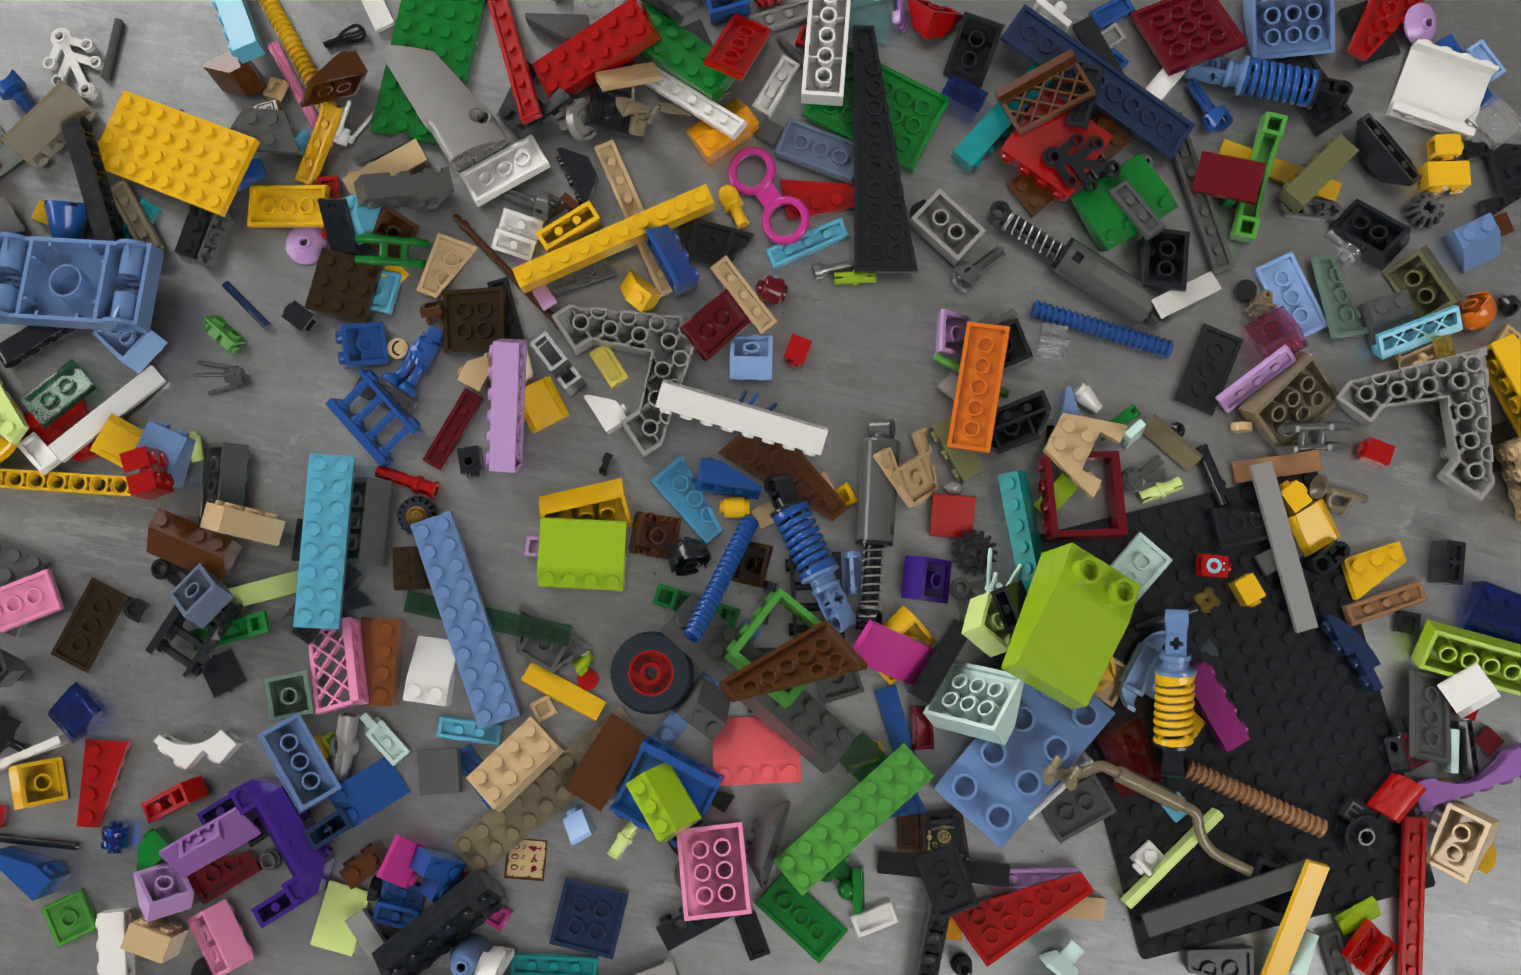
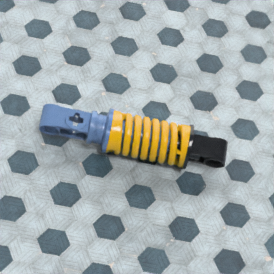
(1174, 697)

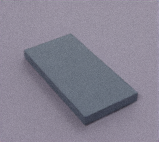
(816, 150)

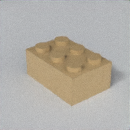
(242, 522)

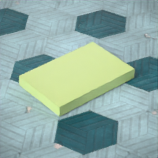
(337, 906)

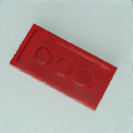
(737, 47)

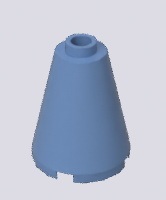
(467, 953)

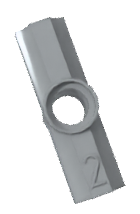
(344, 745)

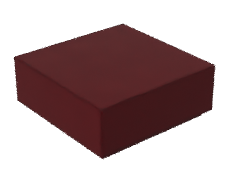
(1488, 741)

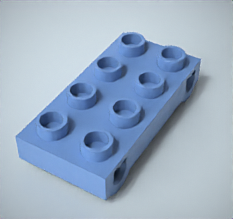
(78, 282)
(1003, 783)

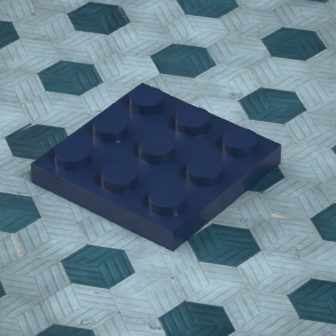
(589, 918)

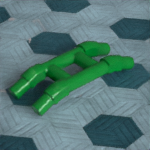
(383, 258)

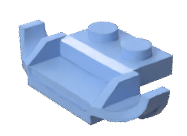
(1139, 674)

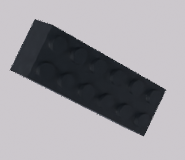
(441, 926)

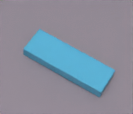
(468, 731)

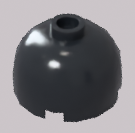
(688, 556)

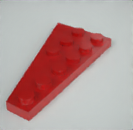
(1376, 25)
(1015, 916)

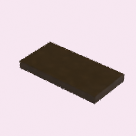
(90, 625)

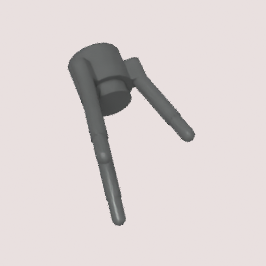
(232, 375)

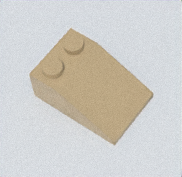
(1461, 840)

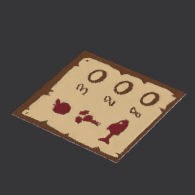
(527, 860)

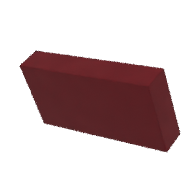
(921, 729)

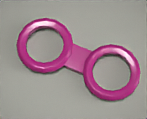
(769, 195)

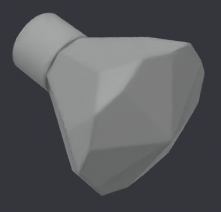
(953, 488)

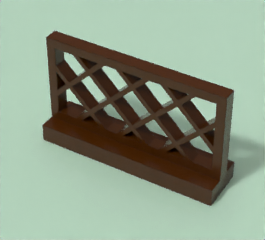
(1033, 81)

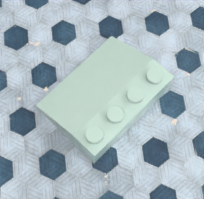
(976, 702)

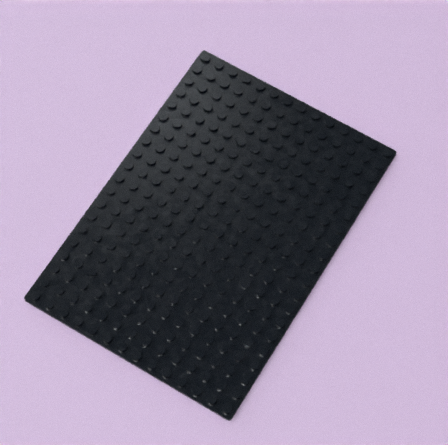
(1306, 720)

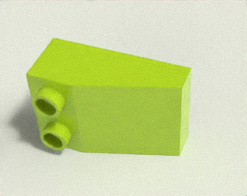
(1070, 624)

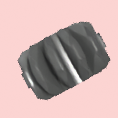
(1425, 210)

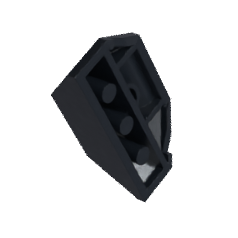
(1383, 154)
(1020, 422)

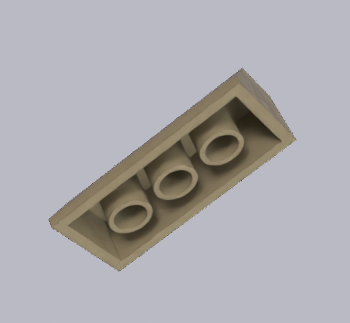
(40, 130)

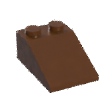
(336, 80)

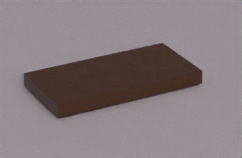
(606, 762)

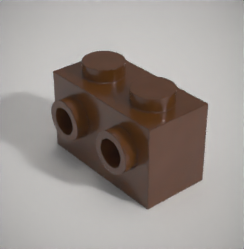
(364, 866)

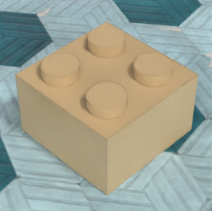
(154, 939)

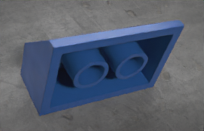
(671, 259)

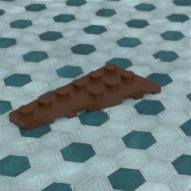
(769, 460)

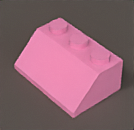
(220, 938)

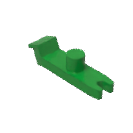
(1125, 416)

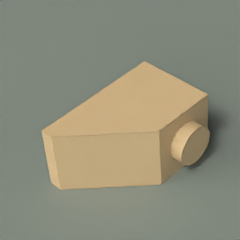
(474, 374)

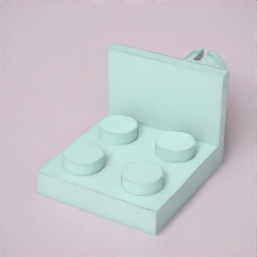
(1063, 962)

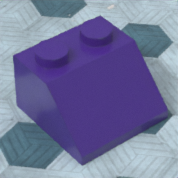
(926, 579)

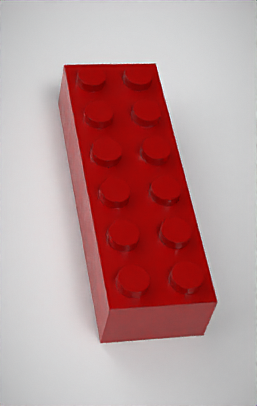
(597, 48)

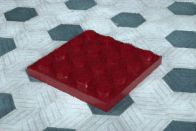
(1187, 32)

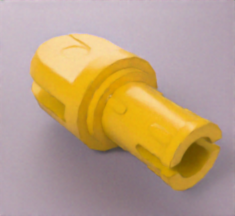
(732, 203)

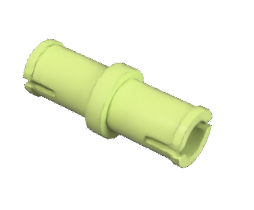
(1160, 490)
(623, 839)

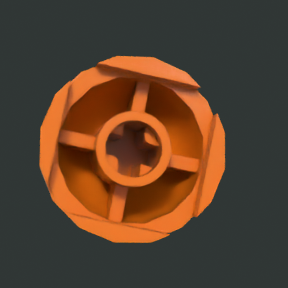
(1477, 311)

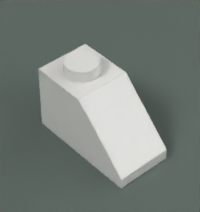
(607, 412)

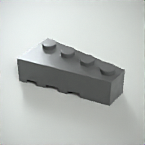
(404, 189)

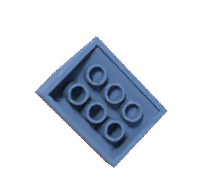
(1289, 27)

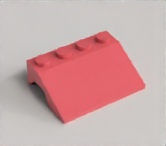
(754, 754)

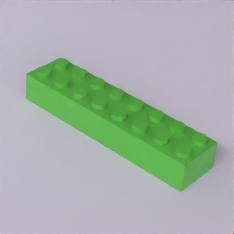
(853, 819)

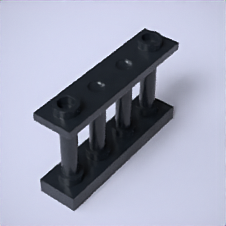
(174, 626)
(795, 629)

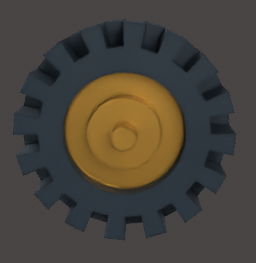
(413, 511)

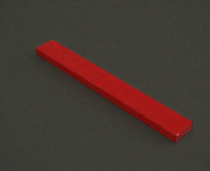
(515, 60)
(1412, 895)

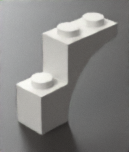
(187, 755)

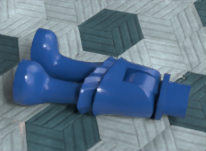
(419, 353)

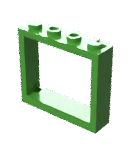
(783, 697)

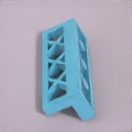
(1418, 336)

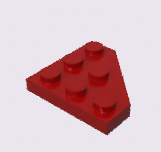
(60, 426)

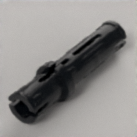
(1216, 483)

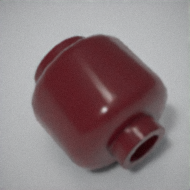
(771, 289)

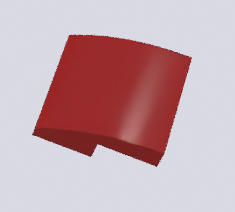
(1396, 797)
(1368, 949)

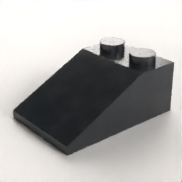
(974, 48)
(1372, 233)
(1165, 260)
(1018, 348)

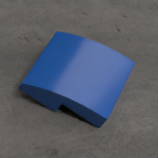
(398, 905)

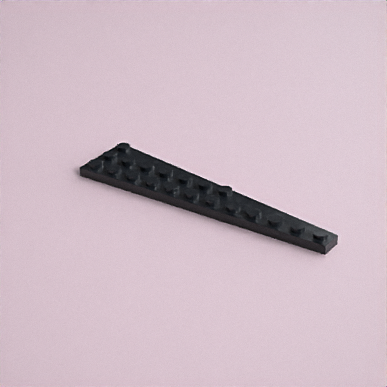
(880, 210)

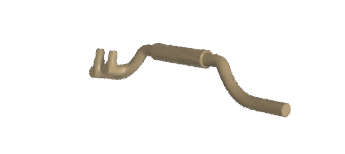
(1149, 789)

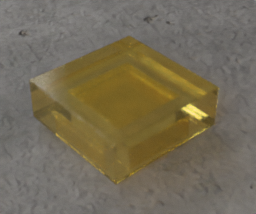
(1443, 345)

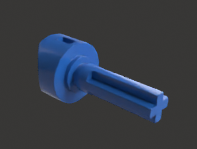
(12, 88)
(1213, 116)

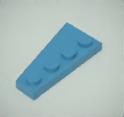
(677, 487)

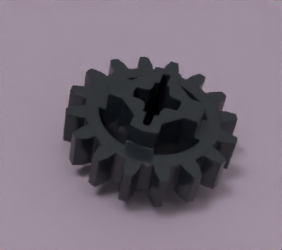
(964, 556)

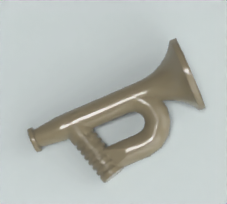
(1319, 487)

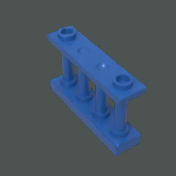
(354, 422)

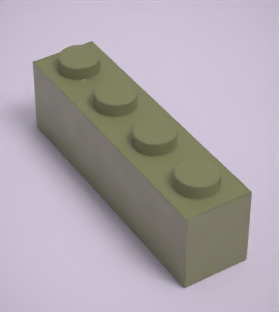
(1318, 173)

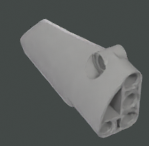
(445, 106)

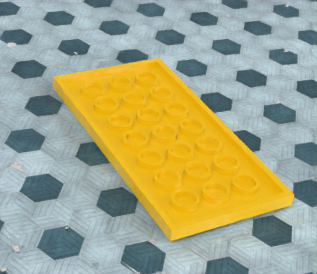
(175, 153)

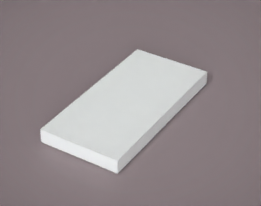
(505, 170)

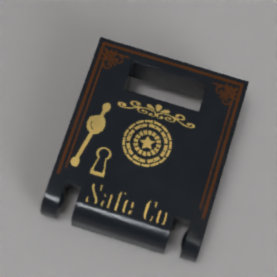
(940, 834)

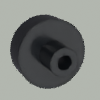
(1508, 305)

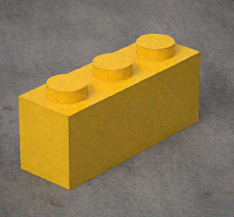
(569, 227)

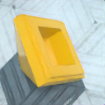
(847, 494)

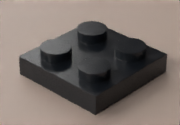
(604, 113)

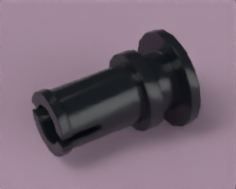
(961, 964)

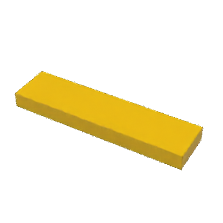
(319, 144)
(563, 691)

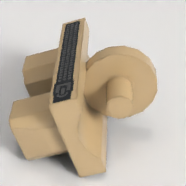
(1416, 355)

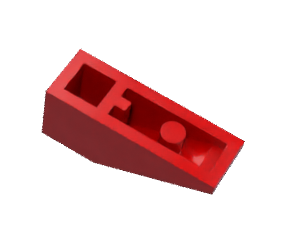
(174, 798)

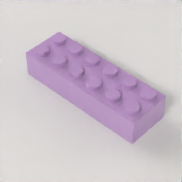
(507, 405)

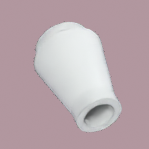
(1086, 397)

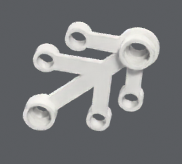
(72, 61)

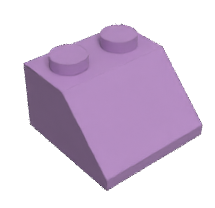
(162, 892)

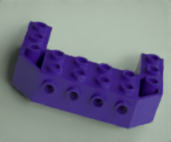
(286, 828)

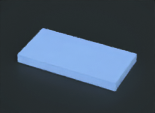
(1292, 291)

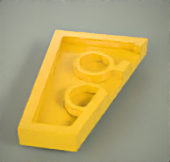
(1371, 567)

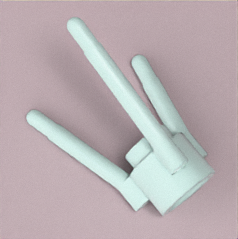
(991, 586)

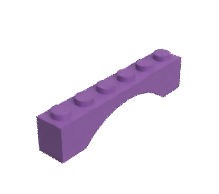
(1500, 771)

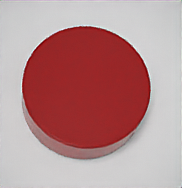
(588, 680)

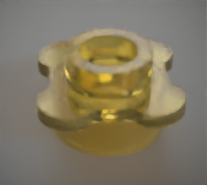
(1206, 606)

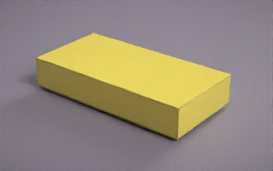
(609, 366)

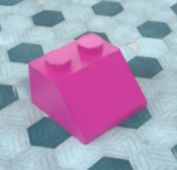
(397, 863)

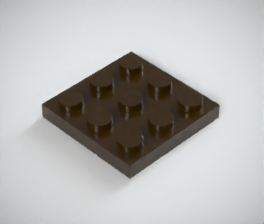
(343, 286)
(473, 319)

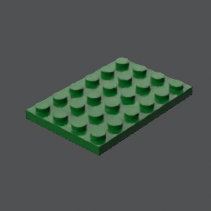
(912, 112)

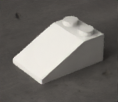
(431, 672)

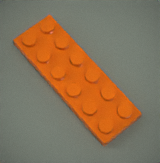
(978, 387)

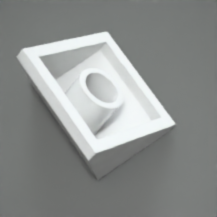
(1468, 690)

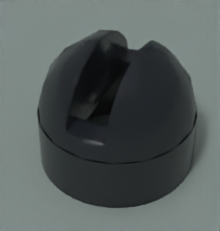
(1182, 429)

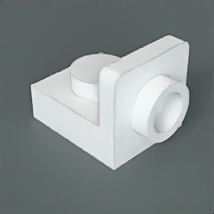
(1146, 858)

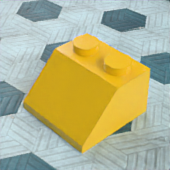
(38, 783)

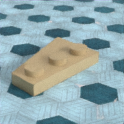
(444, 264)

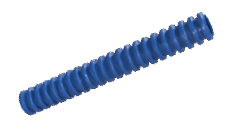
(1102, 329)
(720, 579)

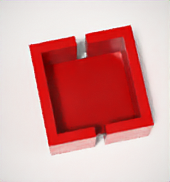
(153, 476)

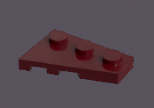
(224, 874)

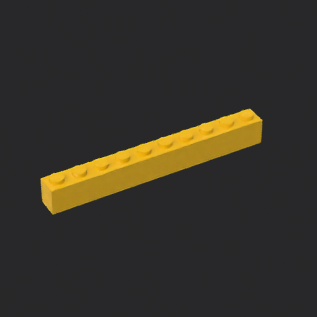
(612, 239)

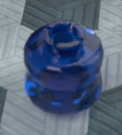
(115, 837)

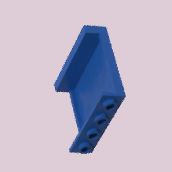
(697, 779)

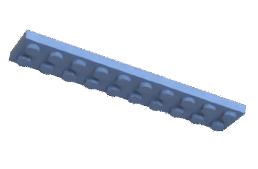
(465, 620)

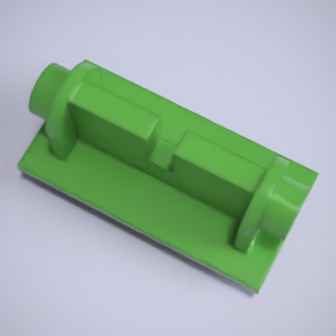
(217, 326)

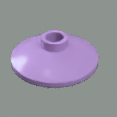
(1420, 22)
(311, 251)

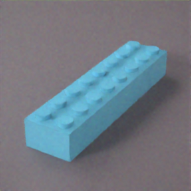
(324, 542)

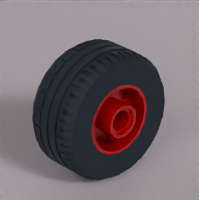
(632, 681)

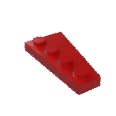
(819, 197)
(99, 778)

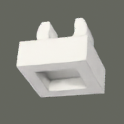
(1433, 818)

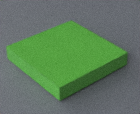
(70, 917)

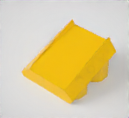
(543, 405)
(115, 438)
(1313, 527)

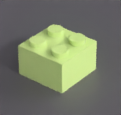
(985, 626)

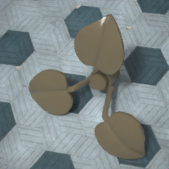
(638, 112)

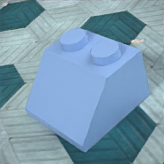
(751, 357)

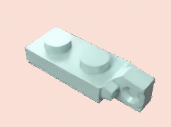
(384, 738)

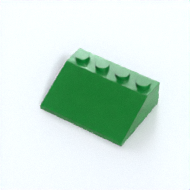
(1103, 217)

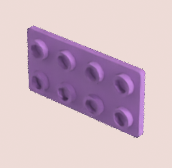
(209, 842)

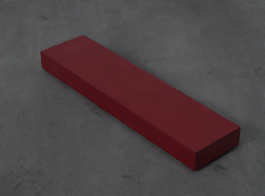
(453, 429)

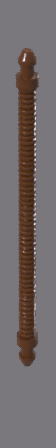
(465, 226)

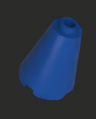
(66, 218)

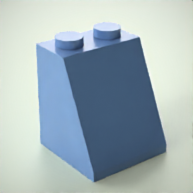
(174, 444)

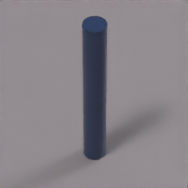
(246, 305)

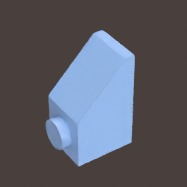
(578, 824)

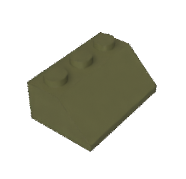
(1426, 282)

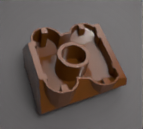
(653, 534)

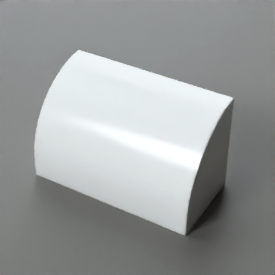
(1162, 83)

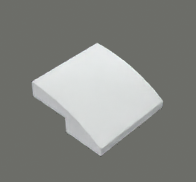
(517, 234)

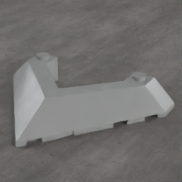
(641, 335)
(1465, 408)

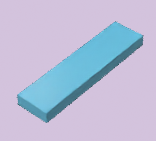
(811, 242)

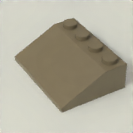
(1294, 396)

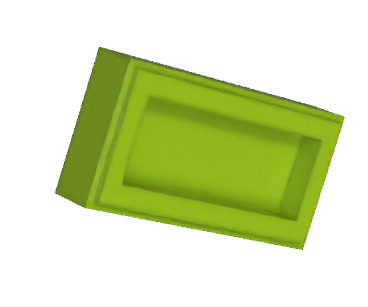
(1354, 916)

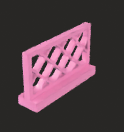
(354, 665)

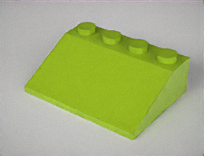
(582, 553)

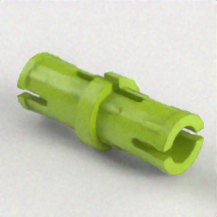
(855, 279)

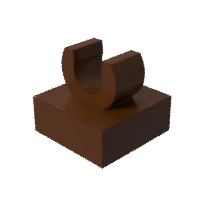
(568, 203)
(432, 309)

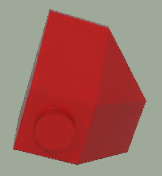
(932, 19)

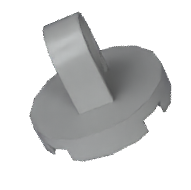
(576, 120)

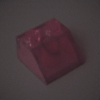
(1274, 331)

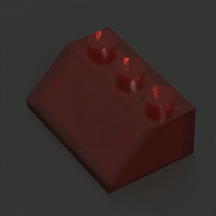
(1129, 747)

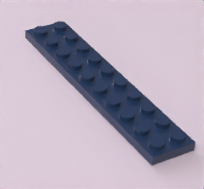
(1118, 94)

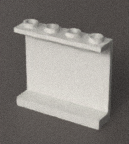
(1440, 89)

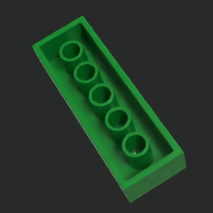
(683, 57)

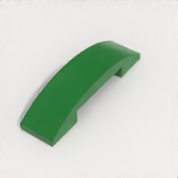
(673, 598)
(240, 629)

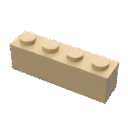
(405, 158)

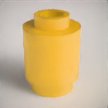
(735, 507)

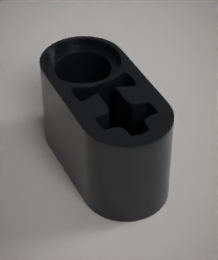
(1329, 562)

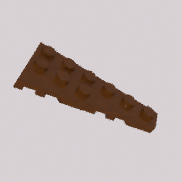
(805, 659)

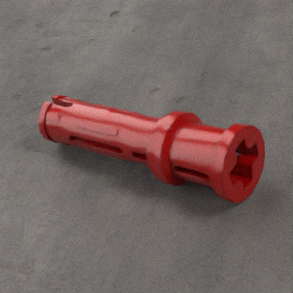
(416, 484)

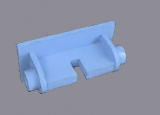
(851, 572)

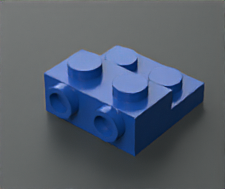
(362, 345)

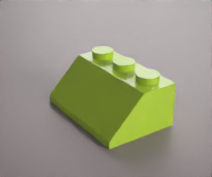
(663, 802)

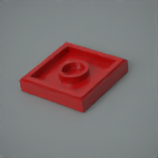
(951, 515)

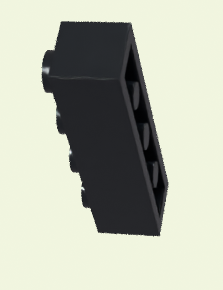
(1467, 750)

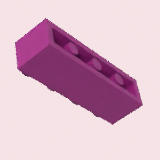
(1216, 710)

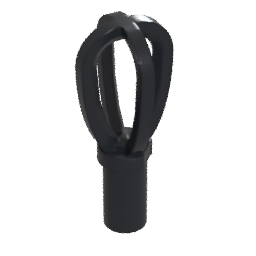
(338, 38)

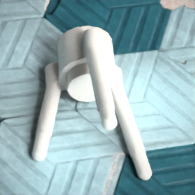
(342, 134)

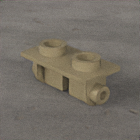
(1260, 304)

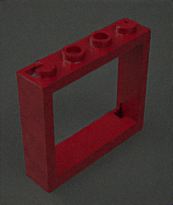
(1115, 498)

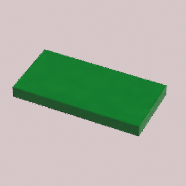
(801, 917)

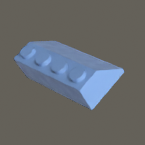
(298, 762)

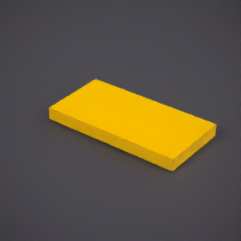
(285, 206)

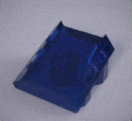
(76, 712)

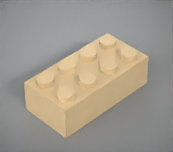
(515, 764)

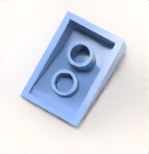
(132, 348)

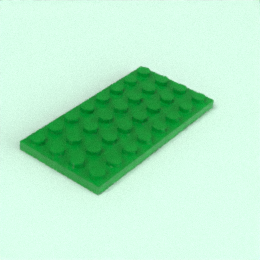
(433, 25)

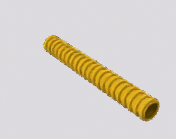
(290, 41)

